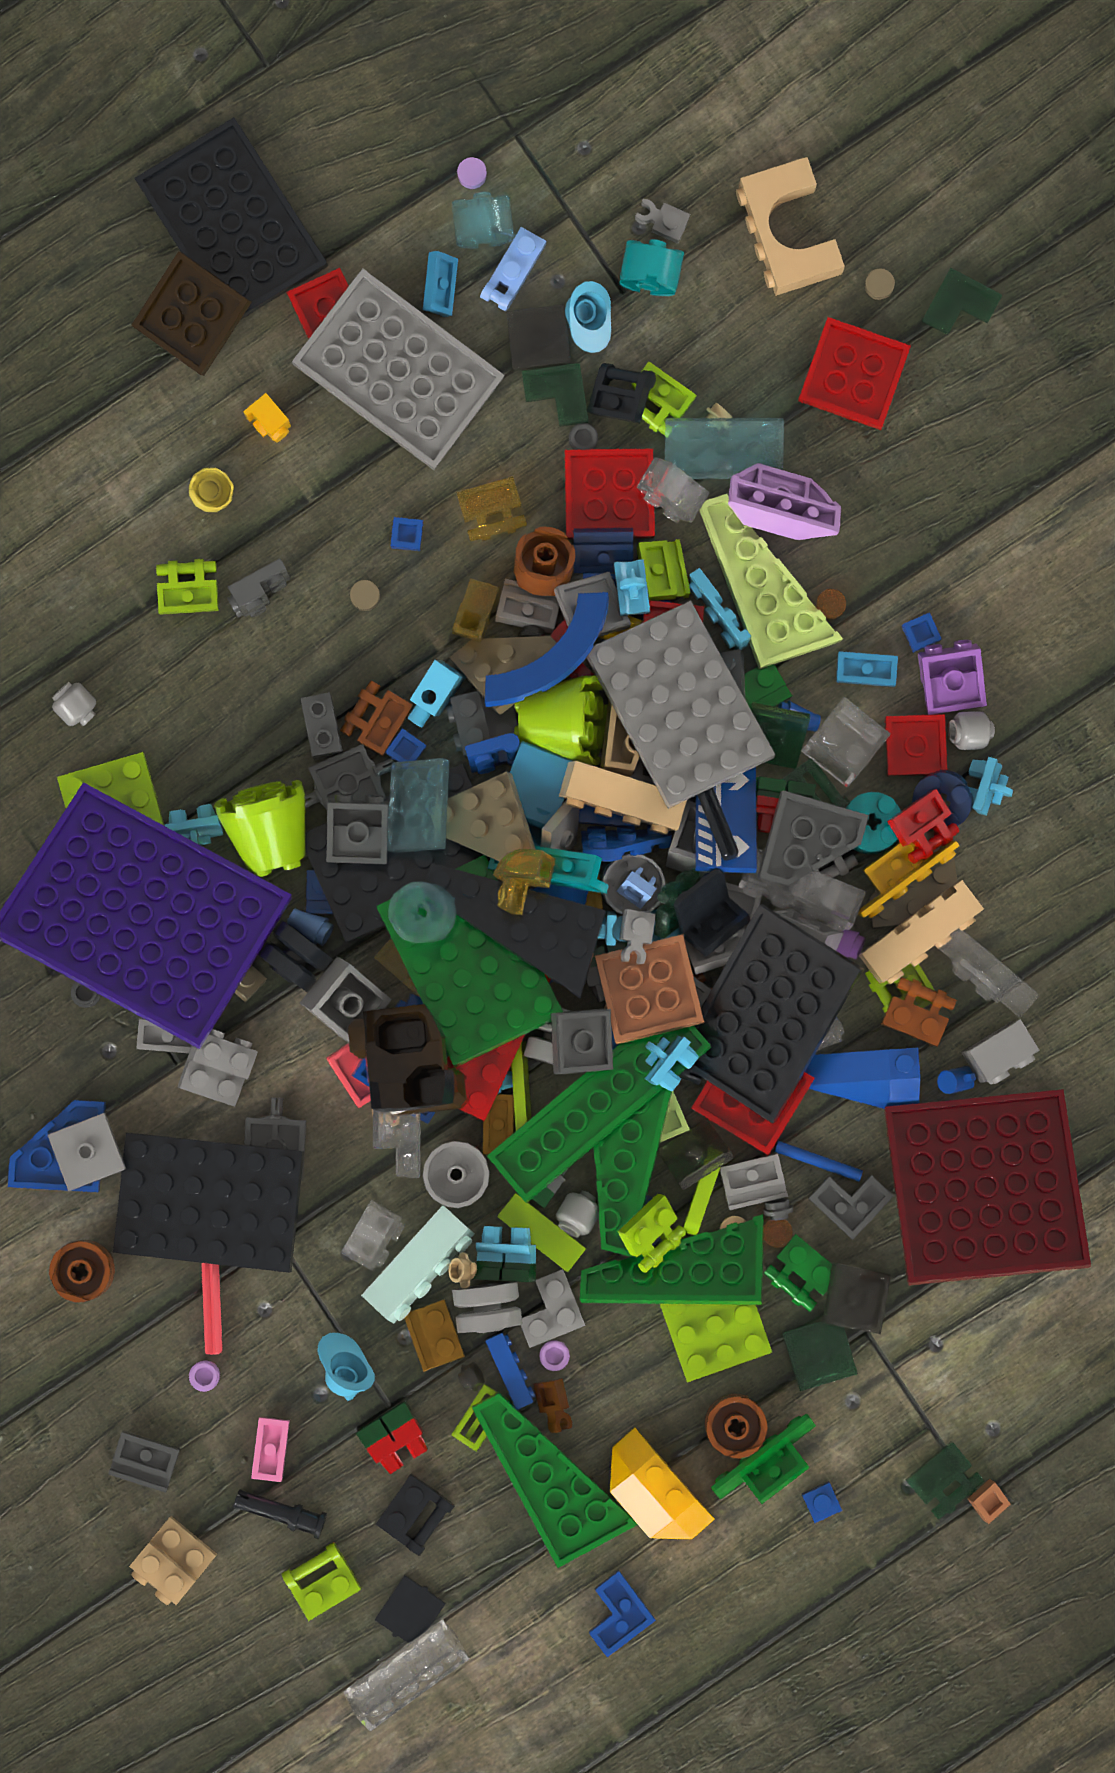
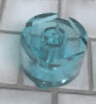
(482, 221)
(410, 924)

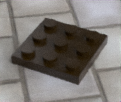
(191, 313)

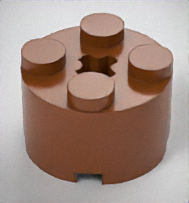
(544, 561)
(67, 1279)
(751, 1433)

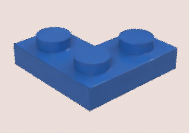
(627, 1617)

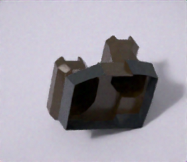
(406, 1061)

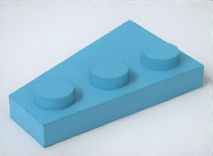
(703, 588)

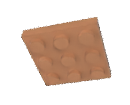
(650, 995)

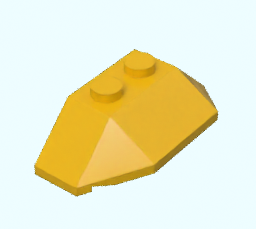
(653, 1491)

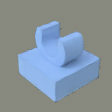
(637, 889)

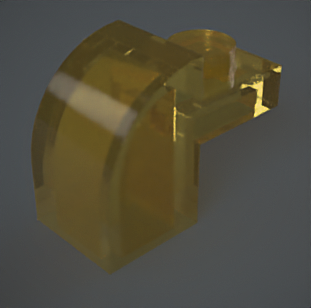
(475, 610)
(518, 871)

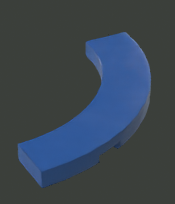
(558, 661)

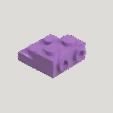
(952, 677)

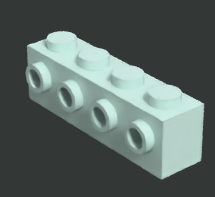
(418, 1265)

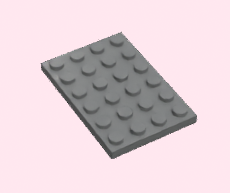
(398, 369)
(679, 704)

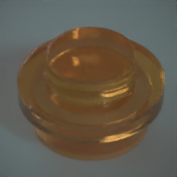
(831, 603)
(777, 1233)

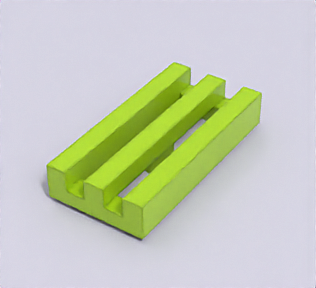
(466, 1439)

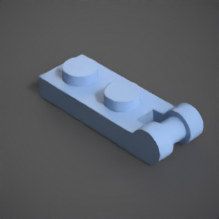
(514, 268)

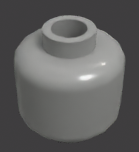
(74, 704)
(971, 730)
(578, 1213)

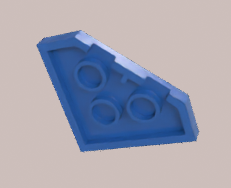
(613, 844)
(35, 1162)

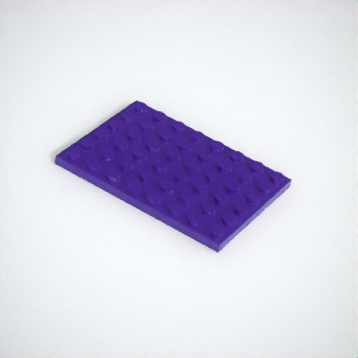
(141, 915)

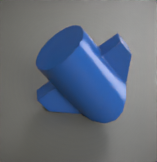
(956, 1080)

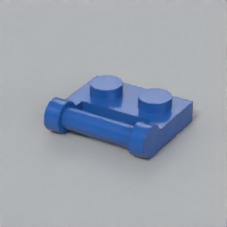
(492, 752)

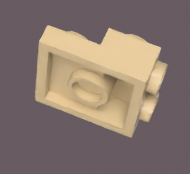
(172, 1561)

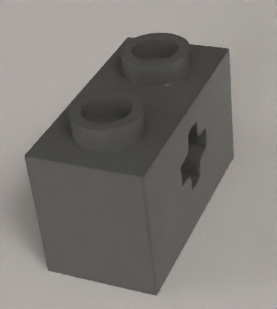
(321, 726)

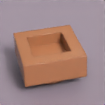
(989, 1501)

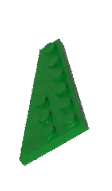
(626, 1167)
(701, 1270)
(559, 1497)

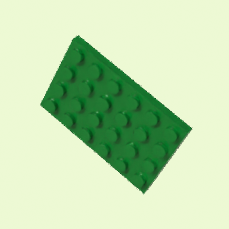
(474, 984)

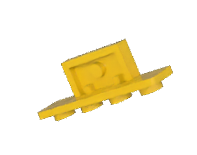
(894, 872)

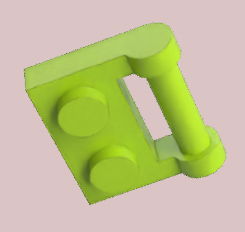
(326, 1590)

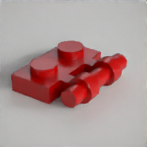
(918, 819)

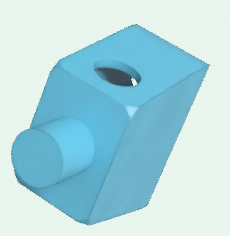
(444, 682)

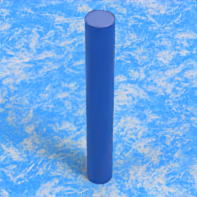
(818, 1161)

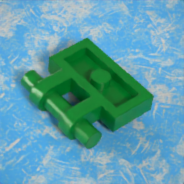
(808, 1265)

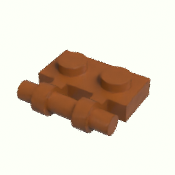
(383, 724)
(915, 1020)

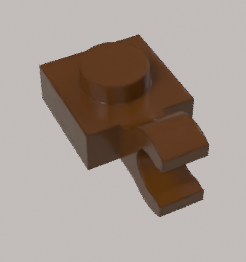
(552, 1401)

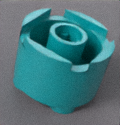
(651, 267)
(881, 809)

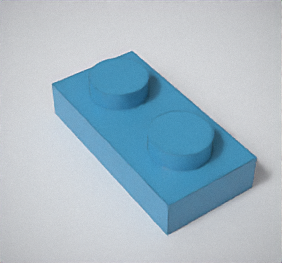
(440, 283)
(866, 669)

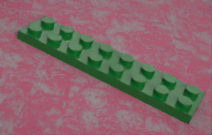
(583, 1115)

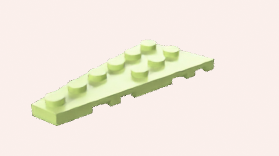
(764, 592)

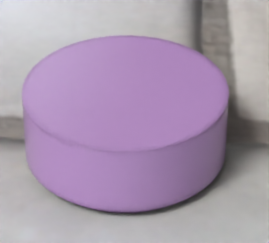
(472, 173)
(554, 1355)
(204, 1375)

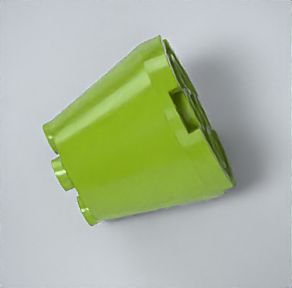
(565, 719)
(266, 825)

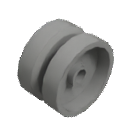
(440, 1166)
(487, 1309)

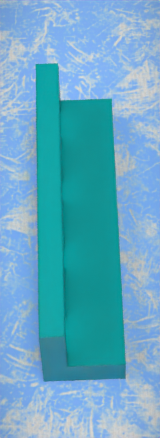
(572, 870)

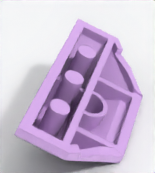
(783, 503)

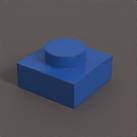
(407, 534)
(921, 632)
(405, 747)
(821, 1502)

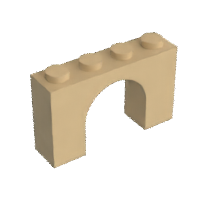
(785, 266)

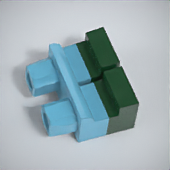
(506, 1260)

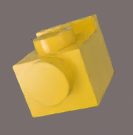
(268, 418)

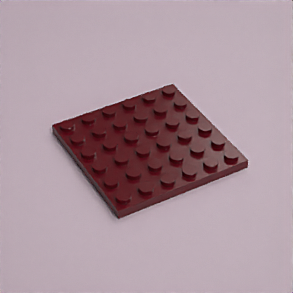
(986, 1187)

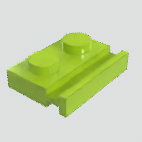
(664, 569)

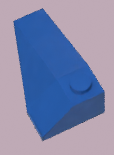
(869, 1077)

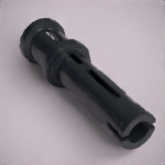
(294, 1517)

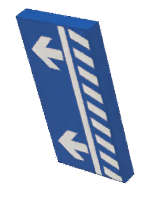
(738, 804)

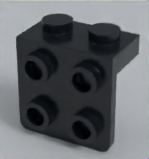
(708, 913)

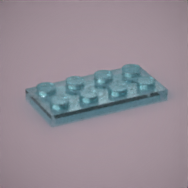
(723, 445)

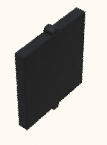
(409, 1610)

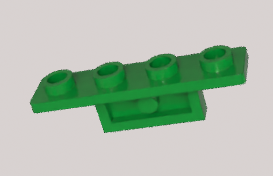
(770, 1466)

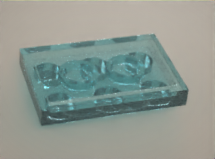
(418, 805)

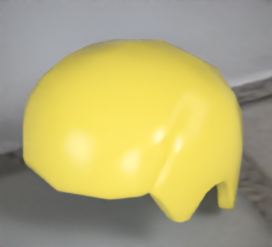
(211, 489)

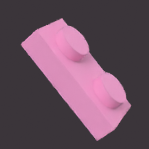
(270, 1449)

